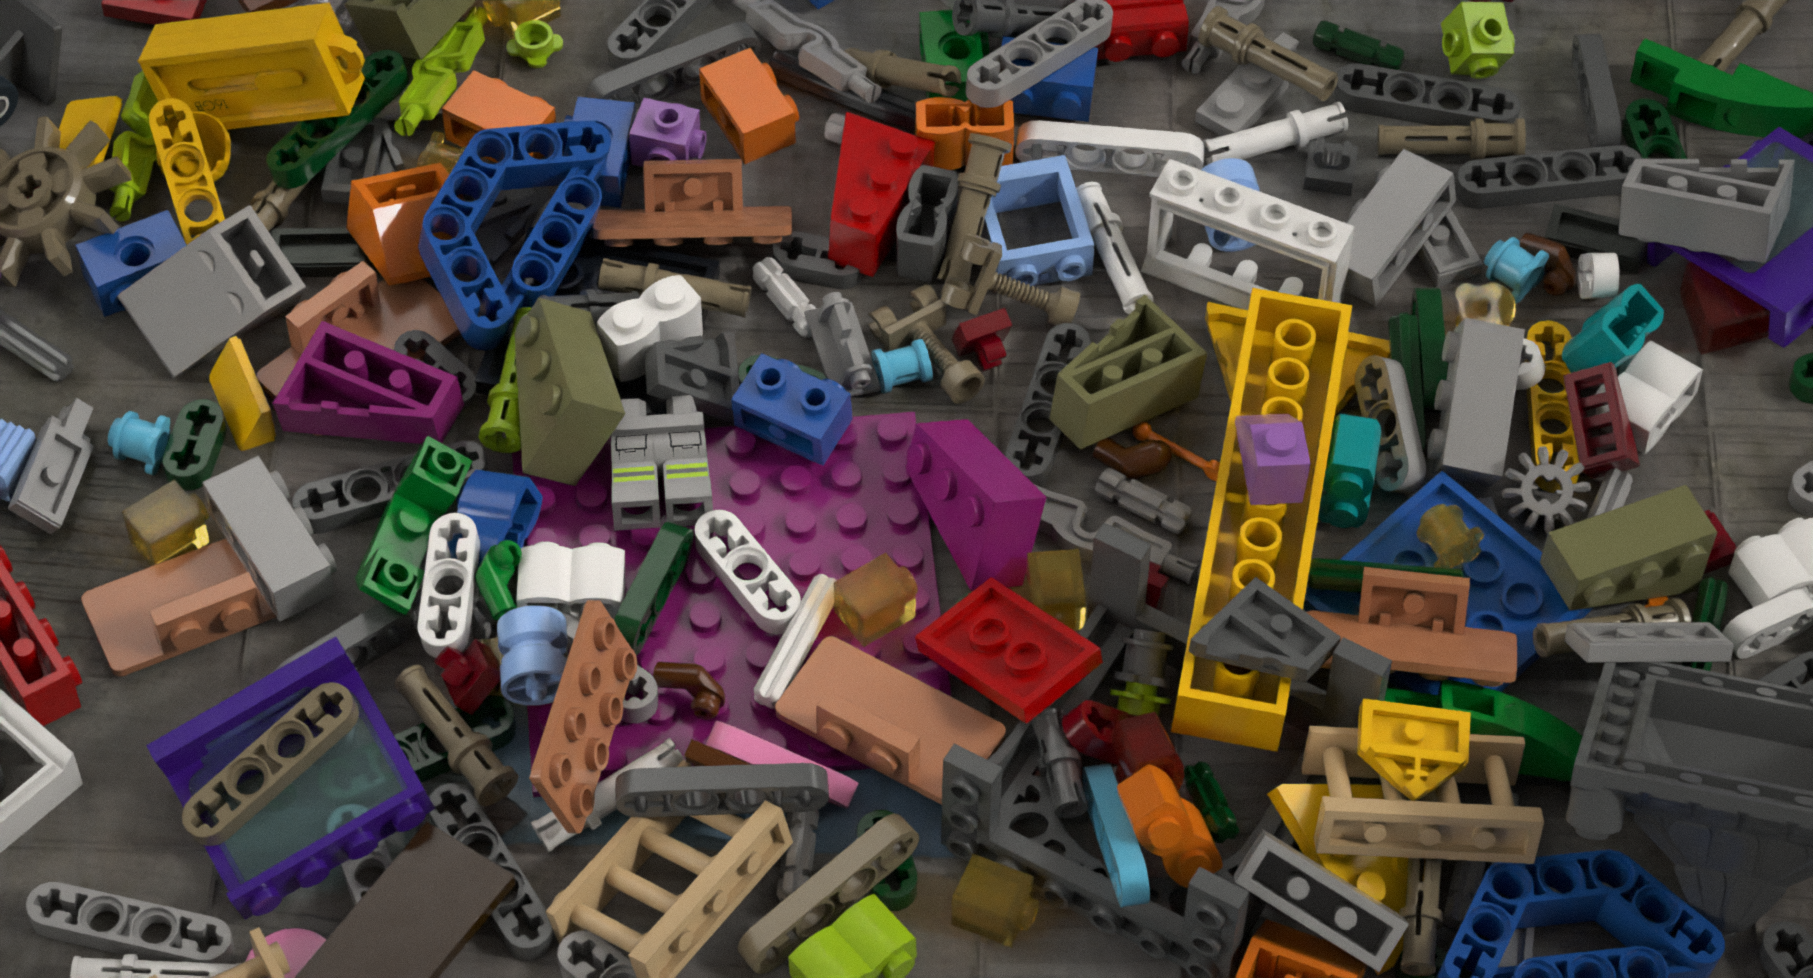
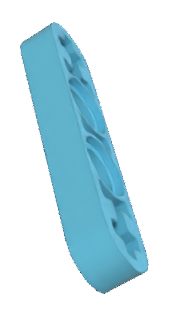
(1115, 836)

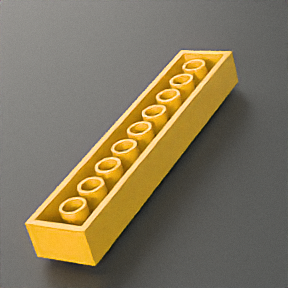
(1294, 368)

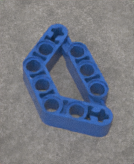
(583, 161)
(1672, 947)

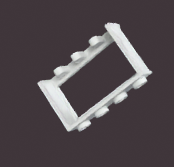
(1250, 217)
(47, 786)

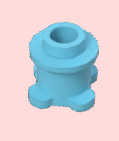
(1515, 266)
(140, 440)

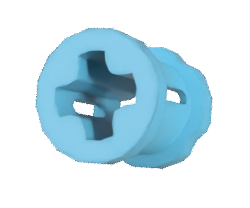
(902, 365)

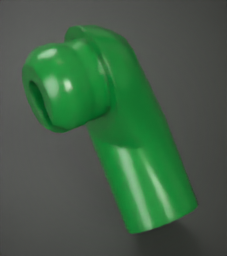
(495, 574)

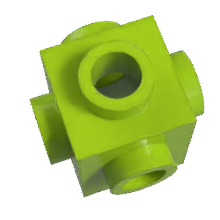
(1477, 39)

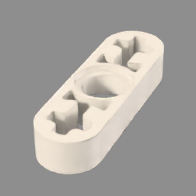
(746, 550)
(439, 566)

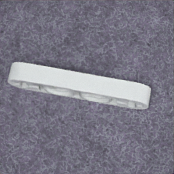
(1042, 140)

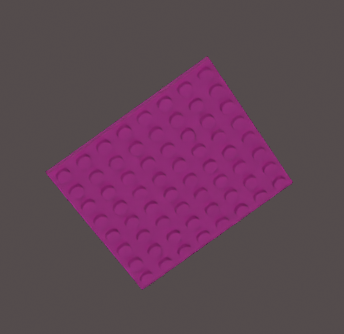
(808, 524)

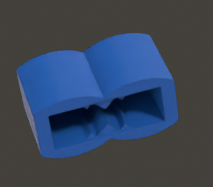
(500, 507)

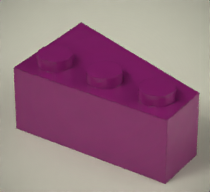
(366, 392)
(976, 500)

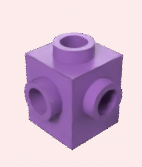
(666, 133)

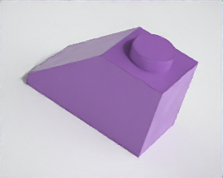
(1273, 458)

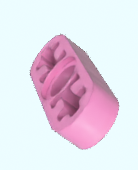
(759, 751)

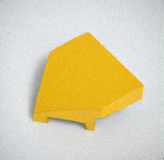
(1413, 744)

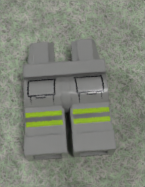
(654, 448)

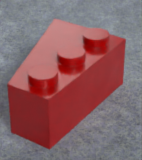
(872, 190)

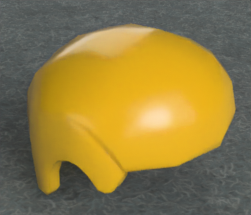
(215, 143)

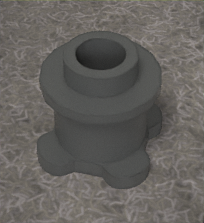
(1145, 658)

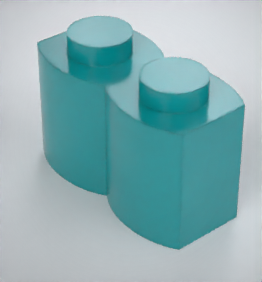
(1614, 330)
(1350, 471)

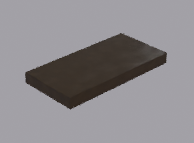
(415, 913)

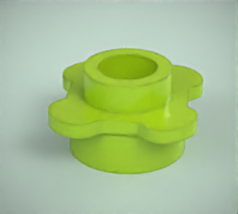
(534, 43)
(1139, 699)

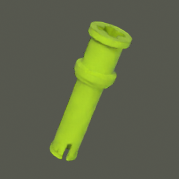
(504, 403)

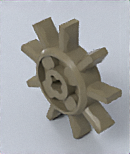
(52, 195)

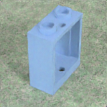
(1034, 185)

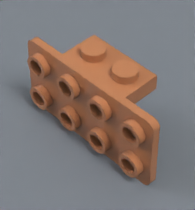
(693, 202)
(365, 309)
(174, 607)
(1422, 628)
(883, 716)
(583, 717)

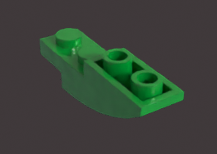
(1737, 103)
(1549, 742)

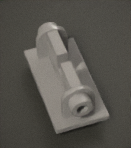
(842, 345)

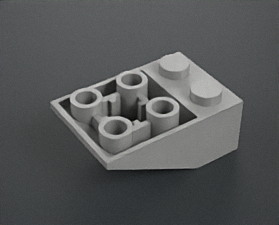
(212, 292)

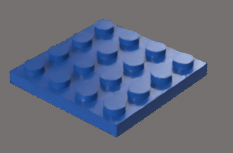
(1506, 579)

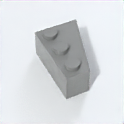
(1707, 208)

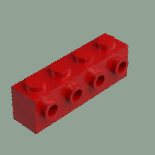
(28, 655)

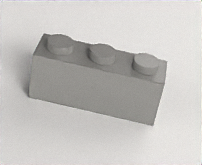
(1395, 222)
(1476, 401)
(271, 537)
(1320, 900)

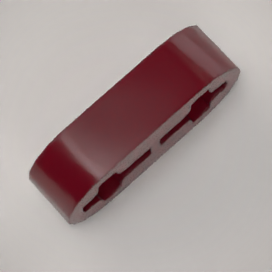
(1091, 729)

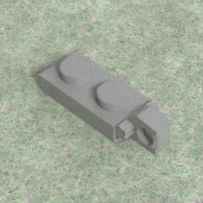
(1243, 96)
(54, 468)

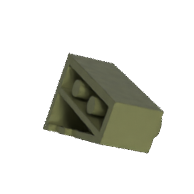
(405, 25)
(1127, 377)
(563, 392)
(1631, 552)

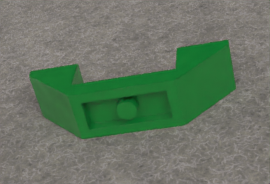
(402, 536)

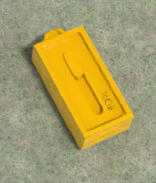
(257, 65)

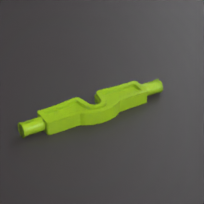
(435, 74)
(134, 149)

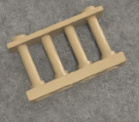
(1418, 827)
(687, 917)

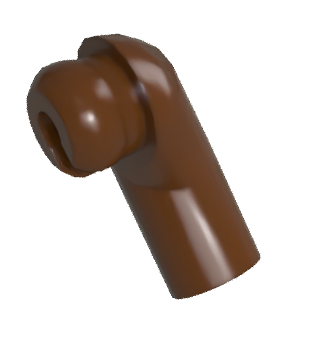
(1559, 267)
(1136, 460)
(696, 681)

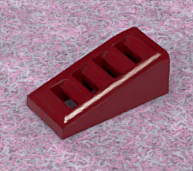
(1622, 436)

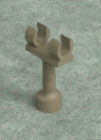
(959, 294)
(960, 379)

